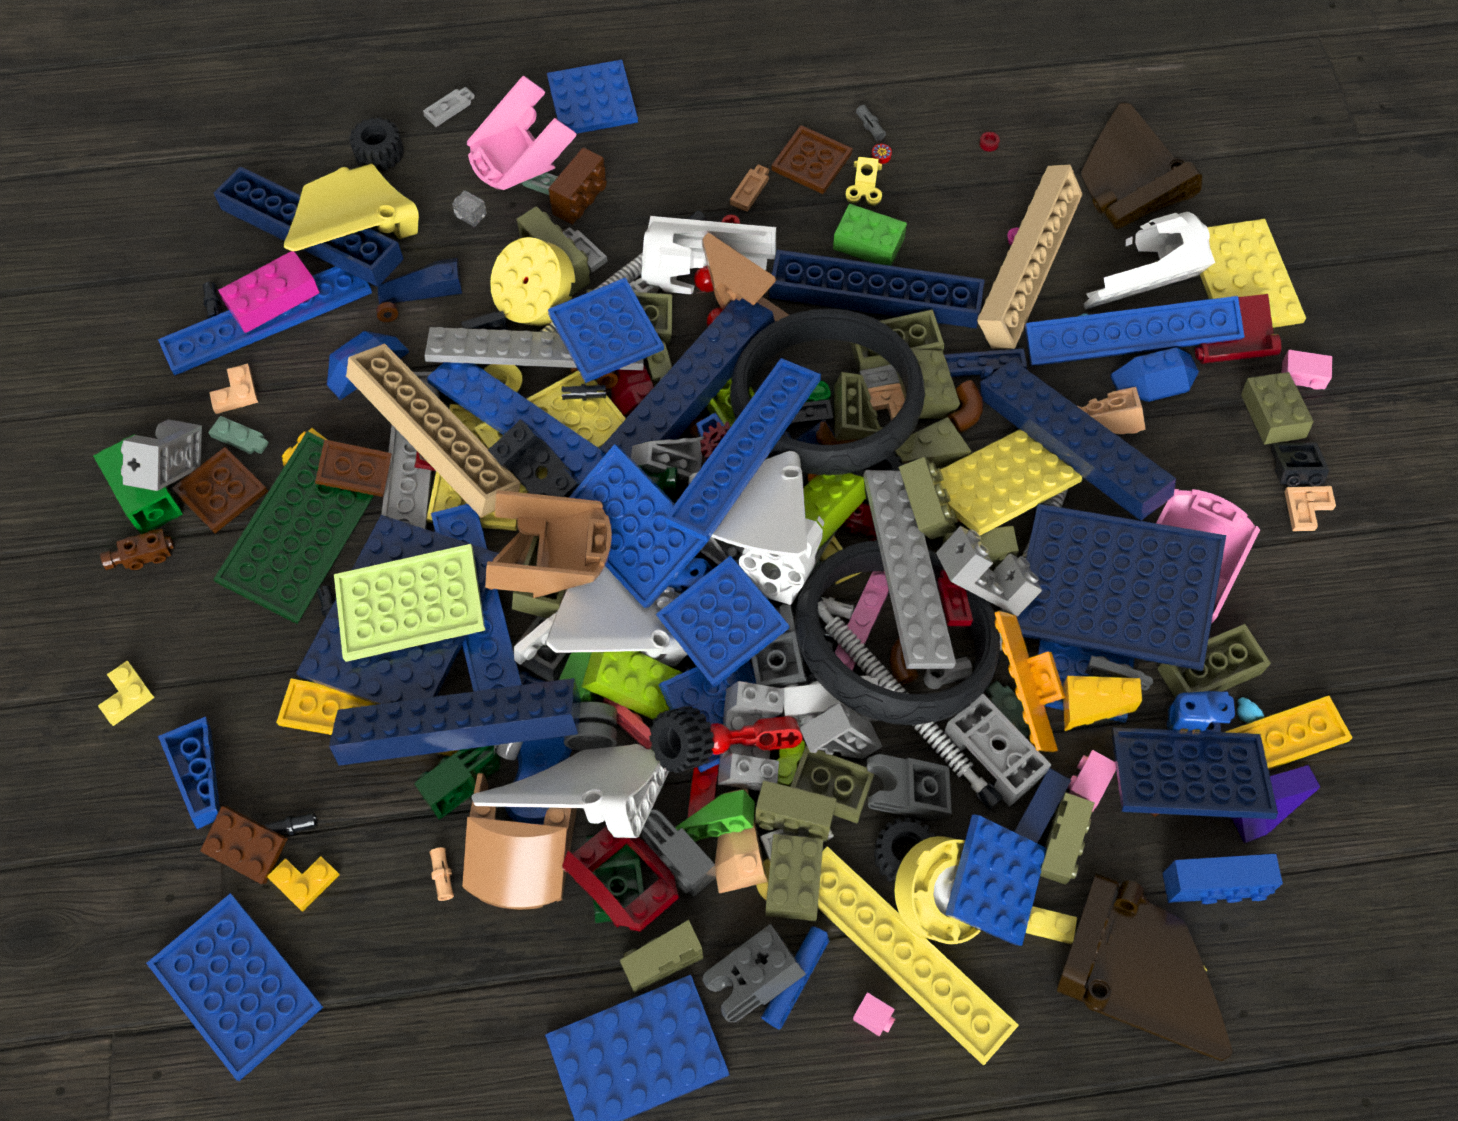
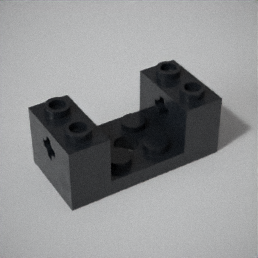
(526, 453)

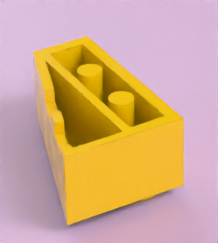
(1098, 698)

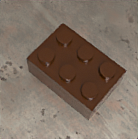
(577, 186)

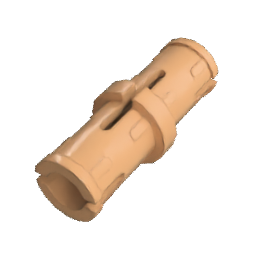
(441, 874)

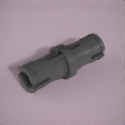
(864, 114)

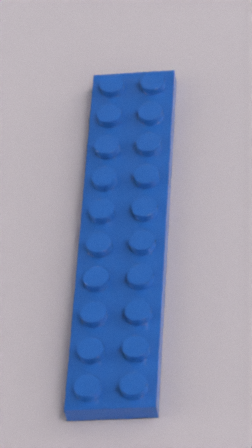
(1134, 331)
(223, 333)
(504, 407)
(742, 450)
(489, 651)

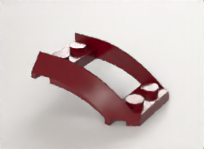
(643, 908)

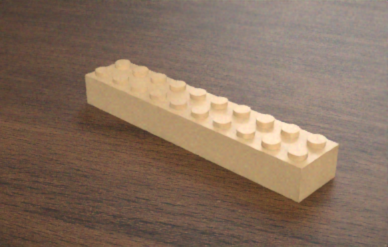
(1030, 257)
(430, 428)

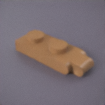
(750, 188)

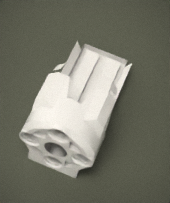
(676, 246)
(1182, 251)
(783, 575)

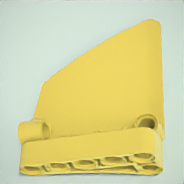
(347, 204)

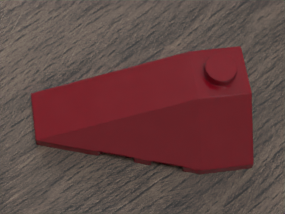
(630, 389)

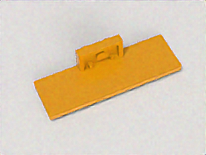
(1035, 681)

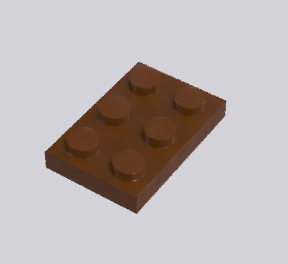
(353, 468)
(243, 844)

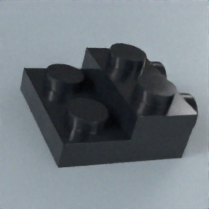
(1299, 464)

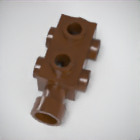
(138, 550)

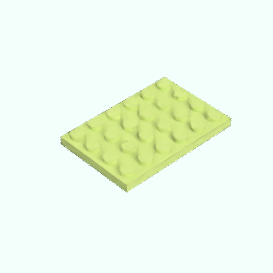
(408, 602)

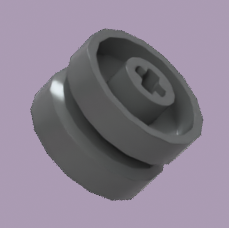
(595, 727)

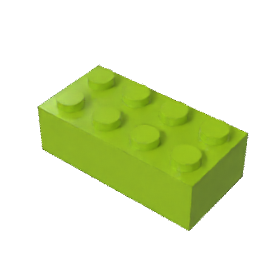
(833, 500)
(629, 680)

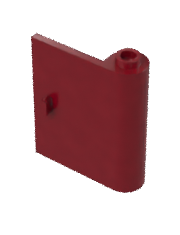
(1258, 334)

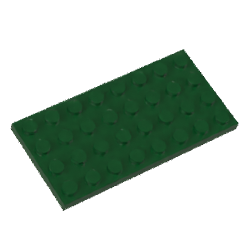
(293, 536)

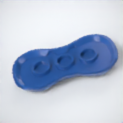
(534, 758)

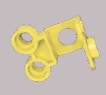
(865, 184)

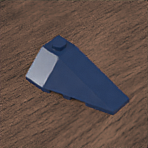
(430, 281)

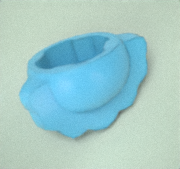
(1248, 711)

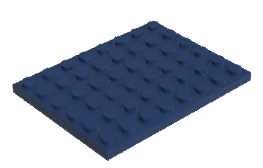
(1123, 586)
(397, 674)

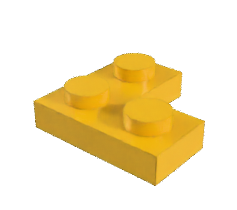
(305, 887)

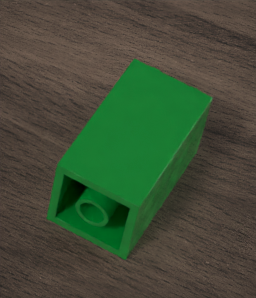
(143, 507)

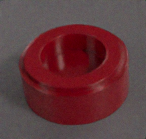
(989, 141)

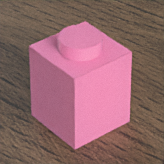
(874, 1015)

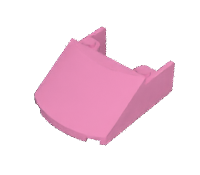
(505, 149)
(1216, 515)

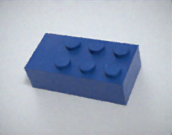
(1222, 879)

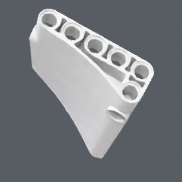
(769, 510)
(609, 619)
(607, 782)

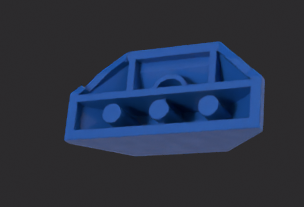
(338, 360)
(1157, 374)

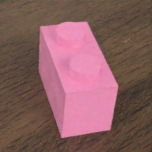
(1308, 368)
(1093, 777)

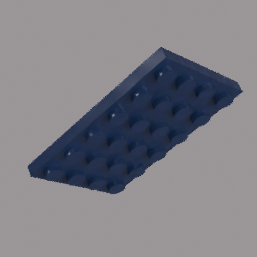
(1193, 773)

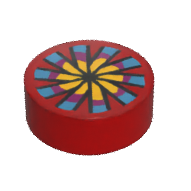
(881, 152)

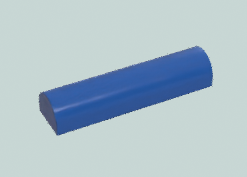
(807, 957)

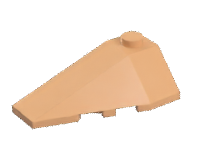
(1119, 412)
(739, 859)

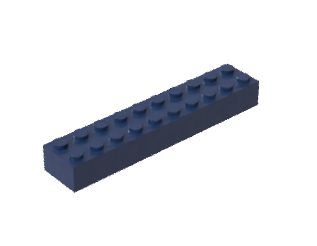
(273, 210)
(876, 288)
(693, 378)
(1078, 440)
(456, 722)

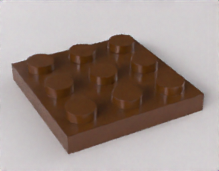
(811, 159)
(219, 490)

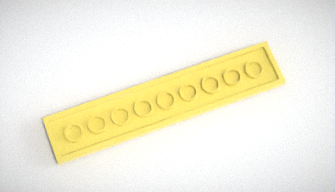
(911, 960)

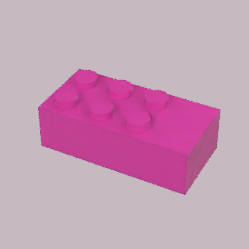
(269, 291)

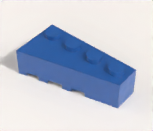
(193, 766)

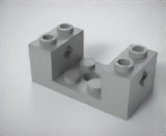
(161, 461)
(968, 563)
(749, 765)
(1015, 767)

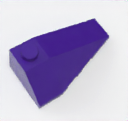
(1290, 791)

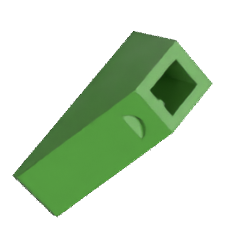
(723, 815)

